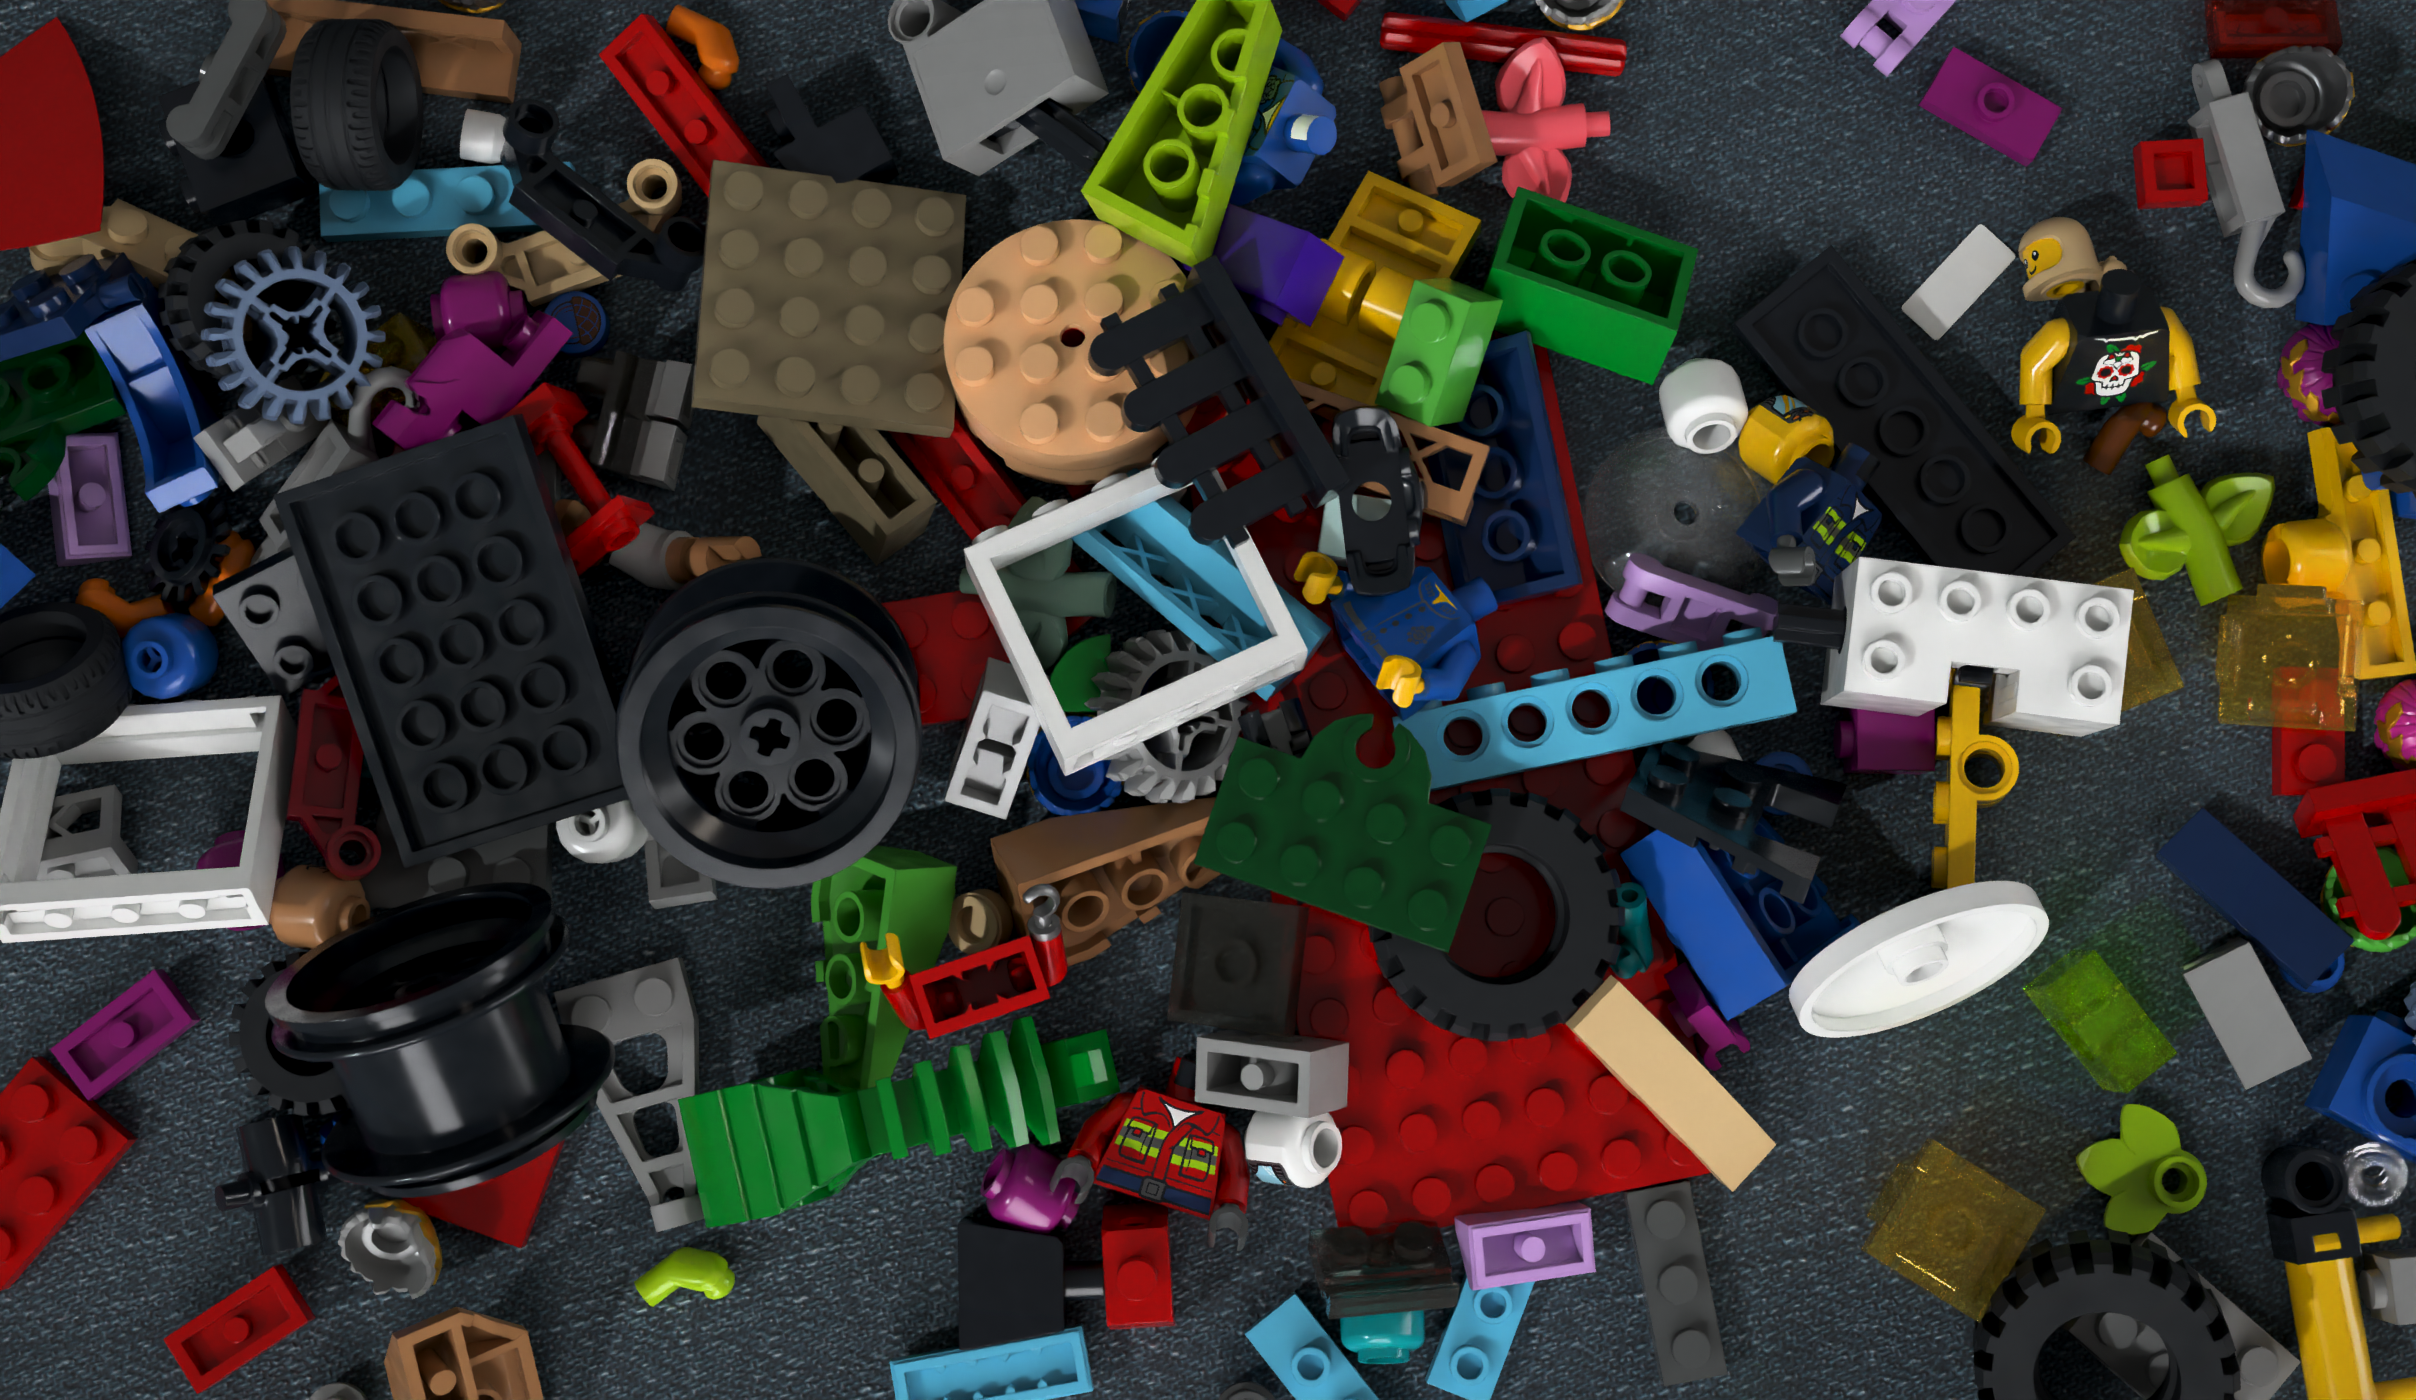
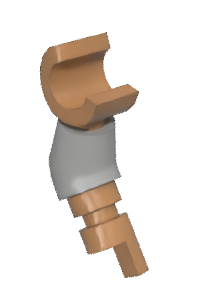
(664, 556)

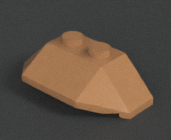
(462, 1359)

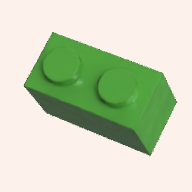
(1438, 351)

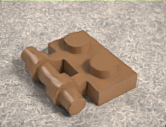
(1436, 120)

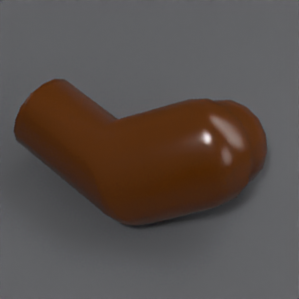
(2120, 431)

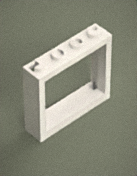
(1163, 707)
(158, 899)

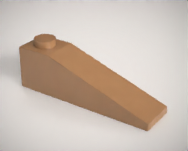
(1103, 867)

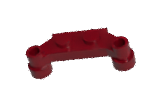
(328, 782)

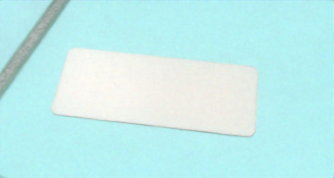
(1958, 282)

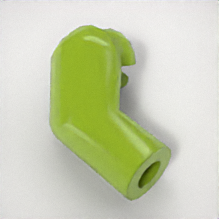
(688, 1269)

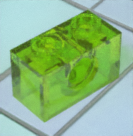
(2100, 1021)

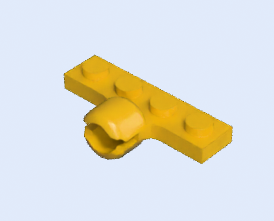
(2350, 553)

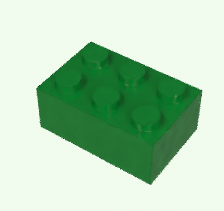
(1589, 285)

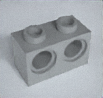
(993, 743)

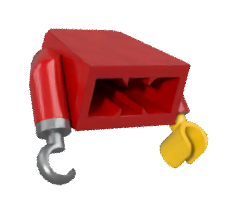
(978, 984)

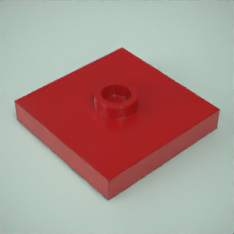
(498, 1207)

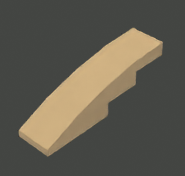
(1670, 1083)

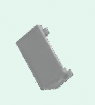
(2245, 1012)

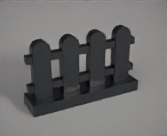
(1239, 358)

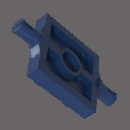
(63, 305)

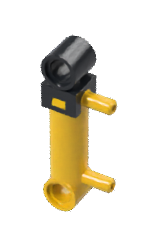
(2318, 1252)

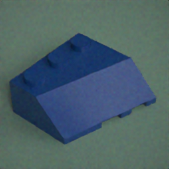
(2353, 223)
(1729, 924)

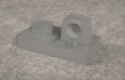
(248, 444)

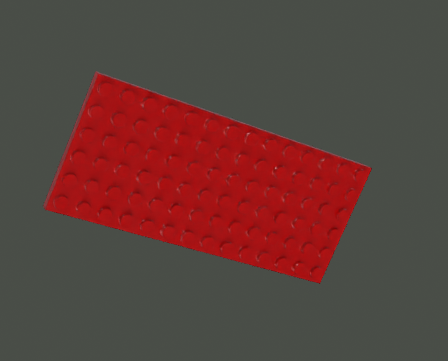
(1433, 1115)

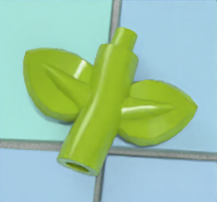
(2196, 527)

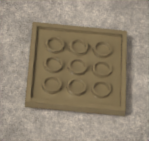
(827, 300)

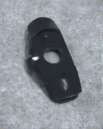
(1383, 550)

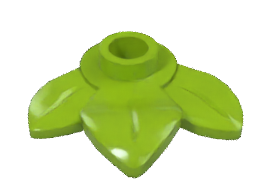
(2133, 1171)

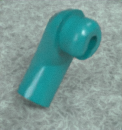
(1634, 938)

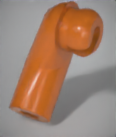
(713, 45)
(239, 558)
(124, 615)

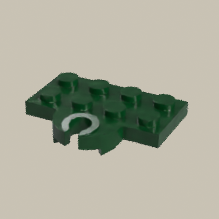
(43, 402)
(1346, 833)

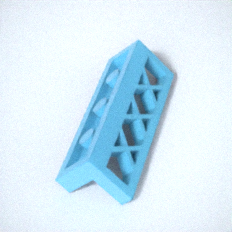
(1202, 578)

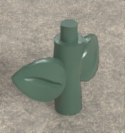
(1048, 594)

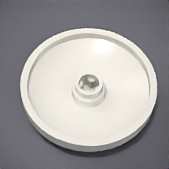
(1918, 958)

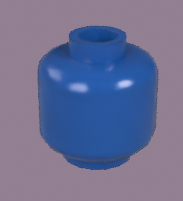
(170, 655)

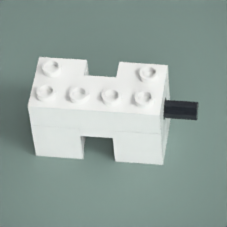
(2039, 644)

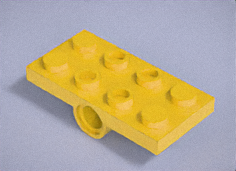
(1386, 244)
(1957, 798)

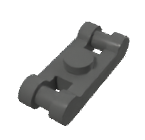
(228, 79)

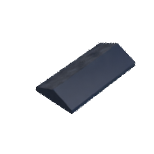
(1519, 518)

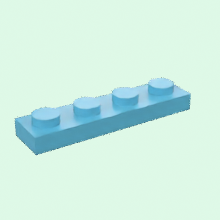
(425, 206)

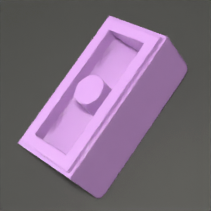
(90, 502)
(1526, 1244)

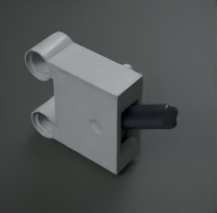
(1002, 78)

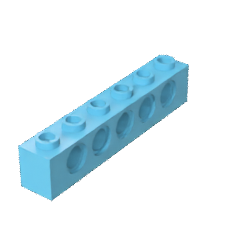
(1760, 695)

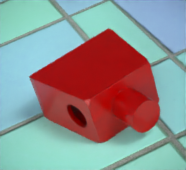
(1137, 1266)

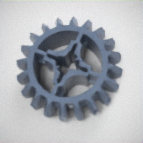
(322, 353)

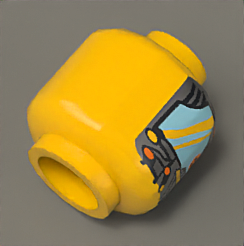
(1782, 432)

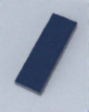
(2254, 898)

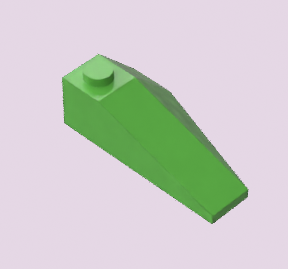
(875, 896)

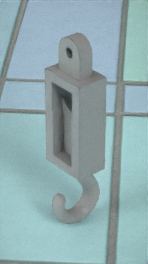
(2241, 181)
(334, 451)

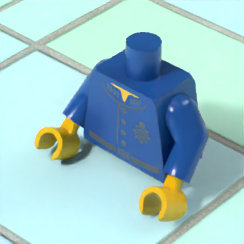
(1407, 643)

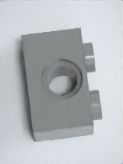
(1272, 1072)

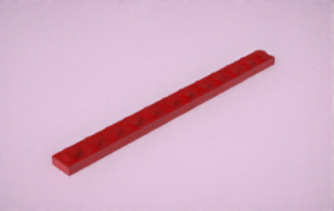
(703, 131)

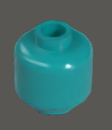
(1384, 1336)

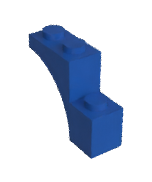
(160, 400)

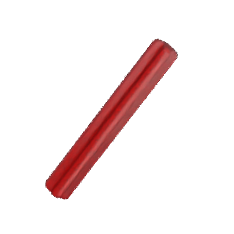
(1499, 42)

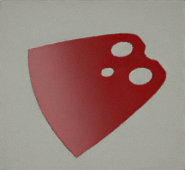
(48, 143)

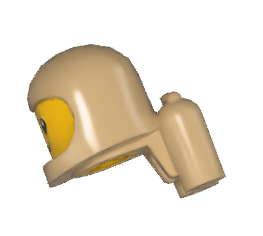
(2061, 260)

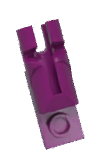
(471, 380)

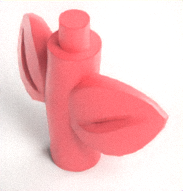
(1536, 125)

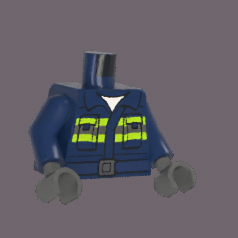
(1815, 521)

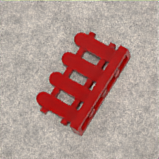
(2342, 816)

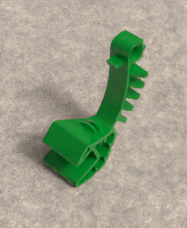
(806, 1136)

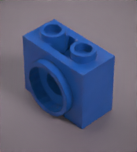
(2359, 1070)

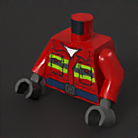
(1165, 1153)

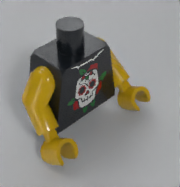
(2106, 354)

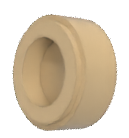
(980, 921)

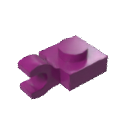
(1699, 1015)

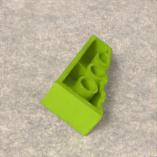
(1188, 130)

